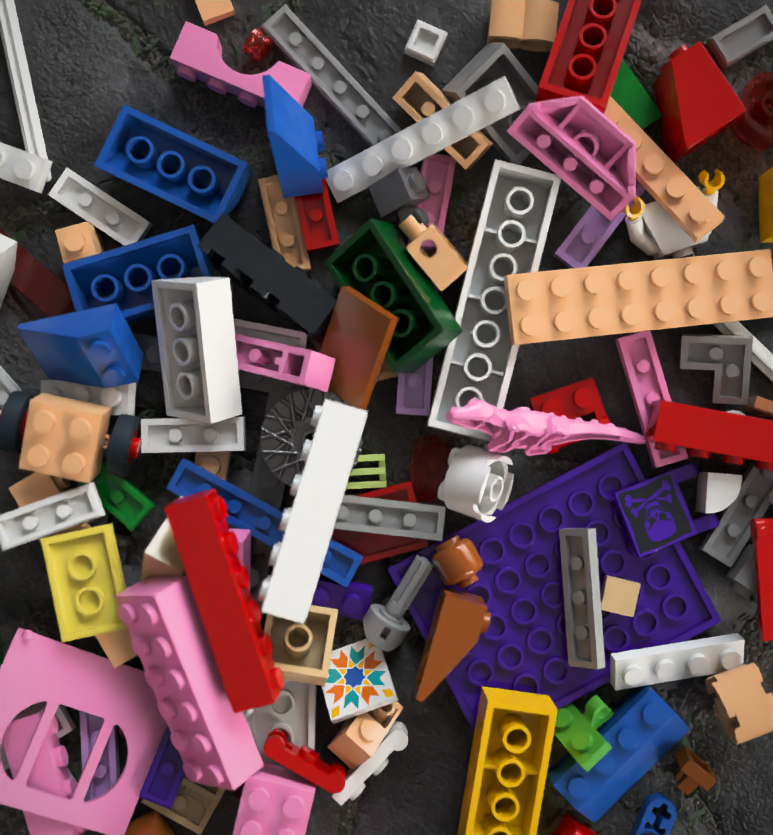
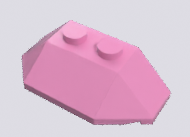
(581, 150)

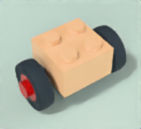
(67, 436)

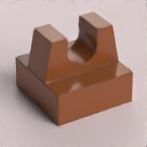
(692, 771)

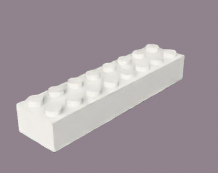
(505, 243)

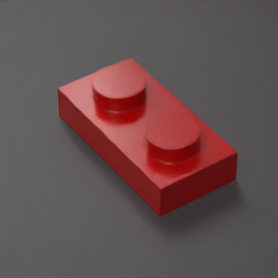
(317, 221)

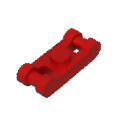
(305, 762)

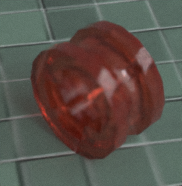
(258, 45)

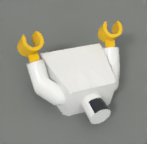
(658, 232)

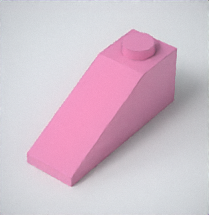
(284, 362)

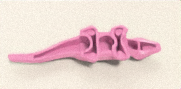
(533, 430)

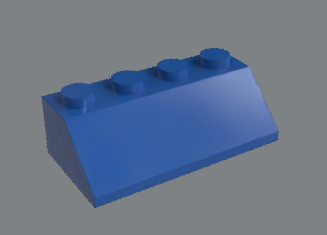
(173, 165)
(127, 272)
(639, 734)

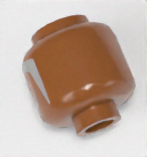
(457, 561)

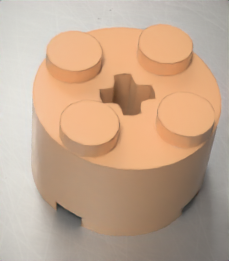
(741, 702)

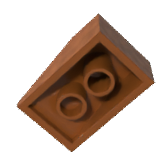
(452, 634)

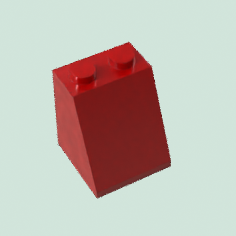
(693, 101)

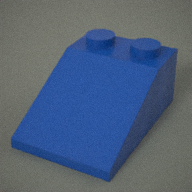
(293, 142)
(86, 347)

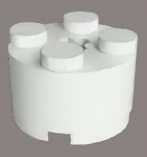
(476, 482)

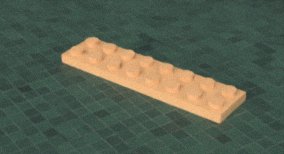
(639, 296)

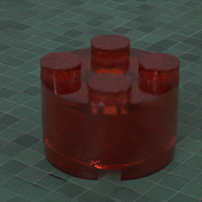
(756, 124)

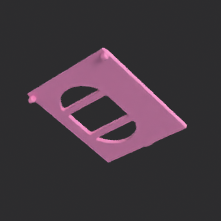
(69, 676)

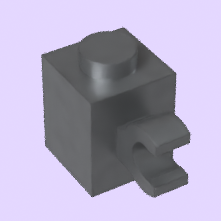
(400, 194)

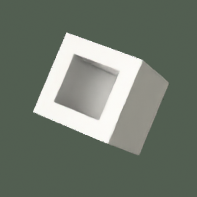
(716, 491)

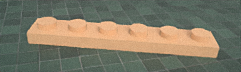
(665, 180)

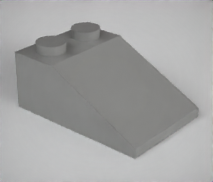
(486, 67)

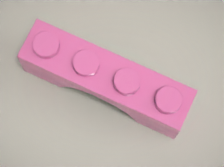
(200, 57)

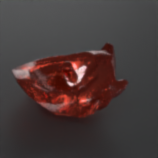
(429, 466)

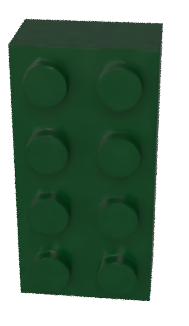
(386, 273)

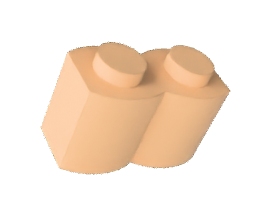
(523, 24)

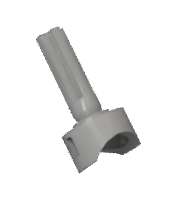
(389, 619)

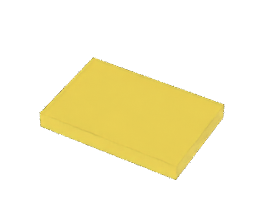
(83, 580)

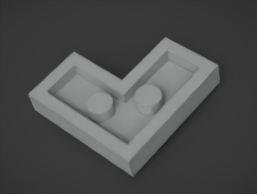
(729, 359)

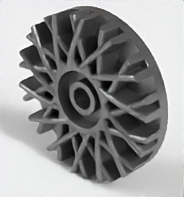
(286, 430)

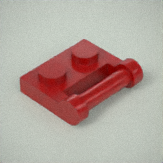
(572, 402)

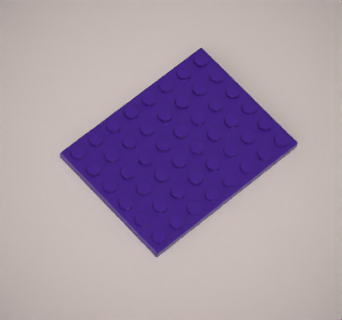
(525, 587)

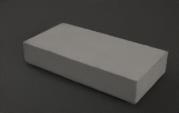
(742, 37)

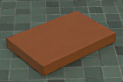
(358, 342)

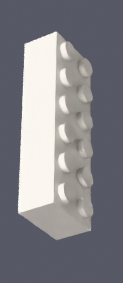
(314, 511)

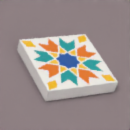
(357, 681)

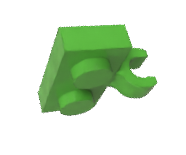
(579, 731)

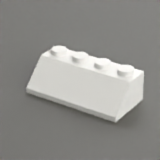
(197, 348)

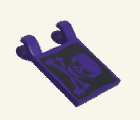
(657, 512)

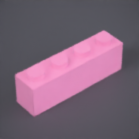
(48, 771)

